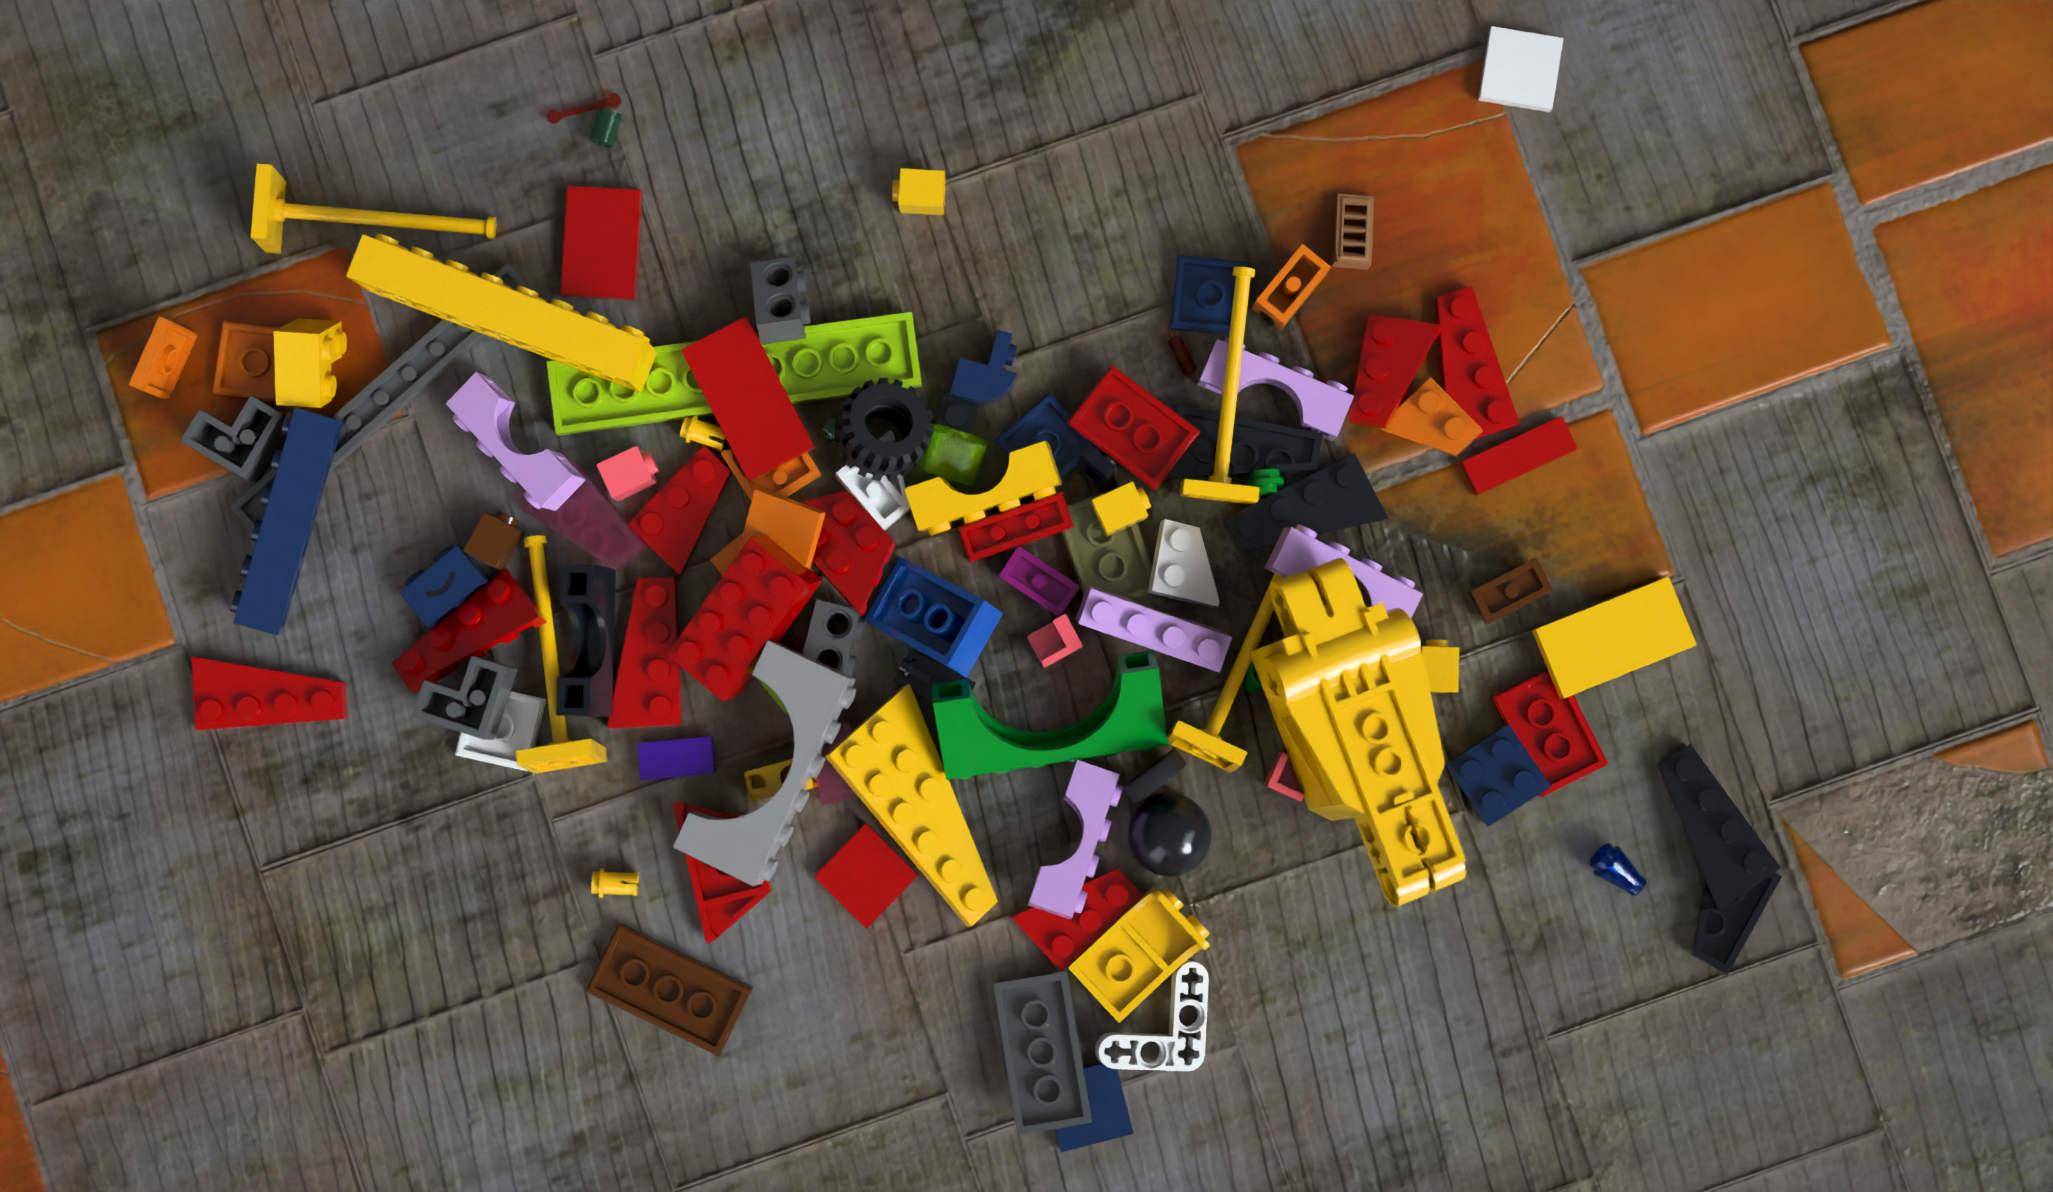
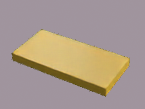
(1614, 637)

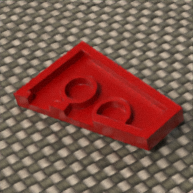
(1387, 365)
(1067, 939)

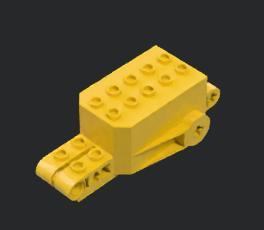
(1361, 725)

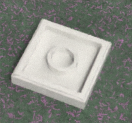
(1520, 69)
(516, 732)

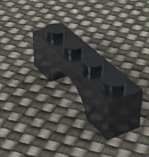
(589, 599)

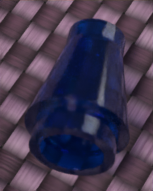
(1615, 867)

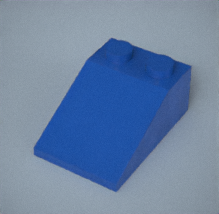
(933, 616)

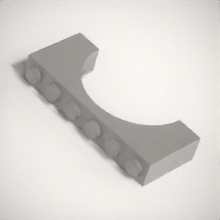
(814, 701)

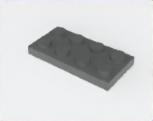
(1042, 1053)

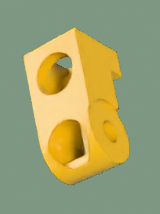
(768, 780)

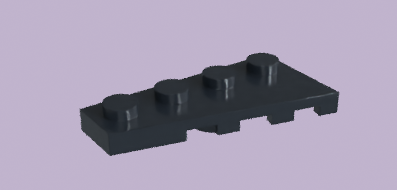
(1254, 447)
(1323, 502)
(1722, 839)

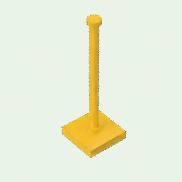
(271, 210)
(1219, 485)
(1206, 742)
(561, 752)

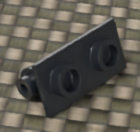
(923, 672)

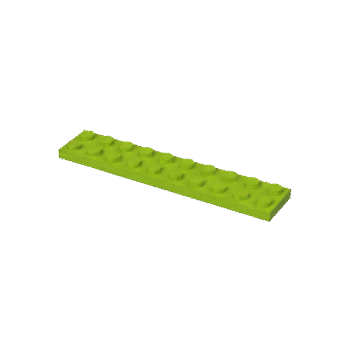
(816, 368)

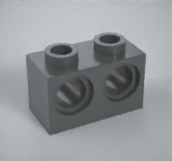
(774, 300)
(821, 639)

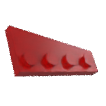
(1471, 365)
(480, 623)
(647, 679)
(253, 696)

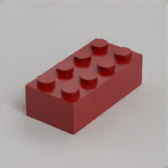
(744, 610)

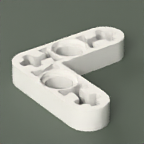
(1168, 1043)

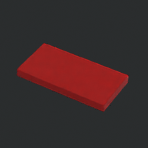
(748, 399)

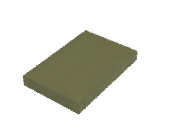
(1110, 562)

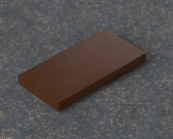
(669, 989)

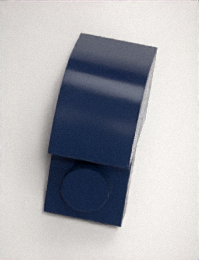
(988, 382)

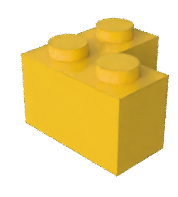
(304, 361)

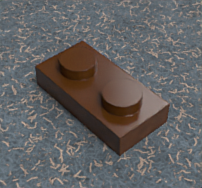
(1510, 591)

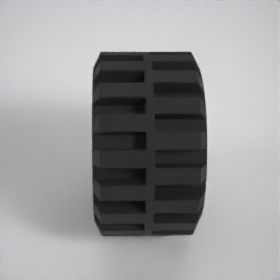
(896, 405)

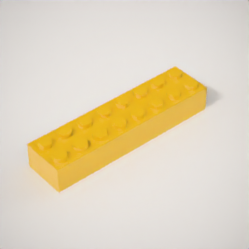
(502, 313)

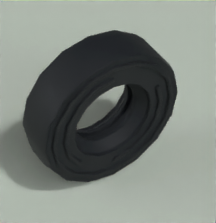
(1154, 776)

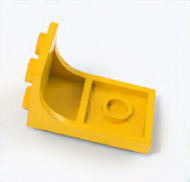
(1139, 952)

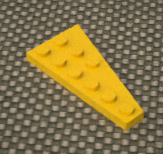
(905, 786)

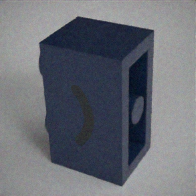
(444, 585)

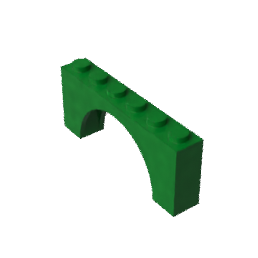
(1124, 722)

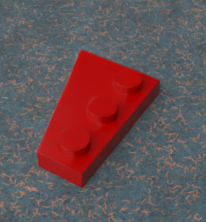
(680, 510)

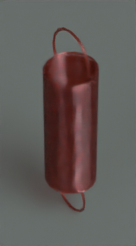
(1182, 355)

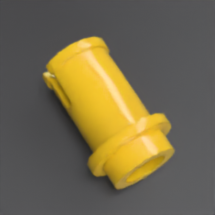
(702, 433)
(612, 883)

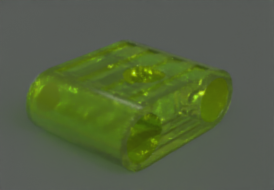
(954, 455)

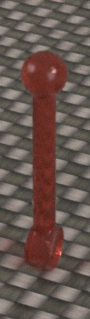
(613, 101)

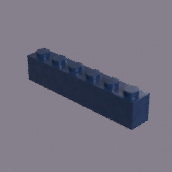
(287, 521)

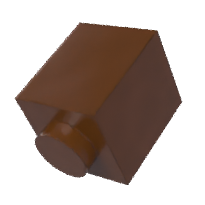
(494, 539)

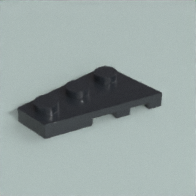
(1725, 931)

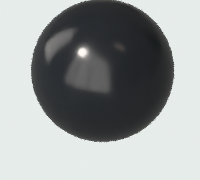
(1169, 835)

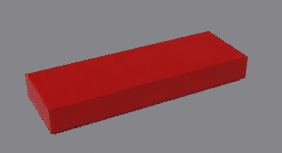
(1518, 455)
(1016, 527)

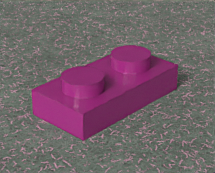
(1039, 581)

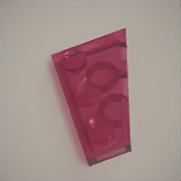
(593, 524)

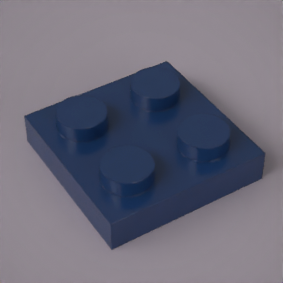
(1498, 775)

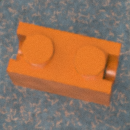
(1291, 287)

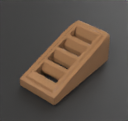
(1353, 260)

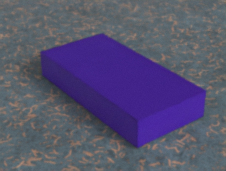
(676, 758)

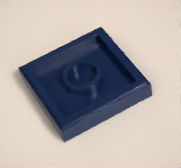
(1203, 294)
(1047, 423)
(1107, 1110)

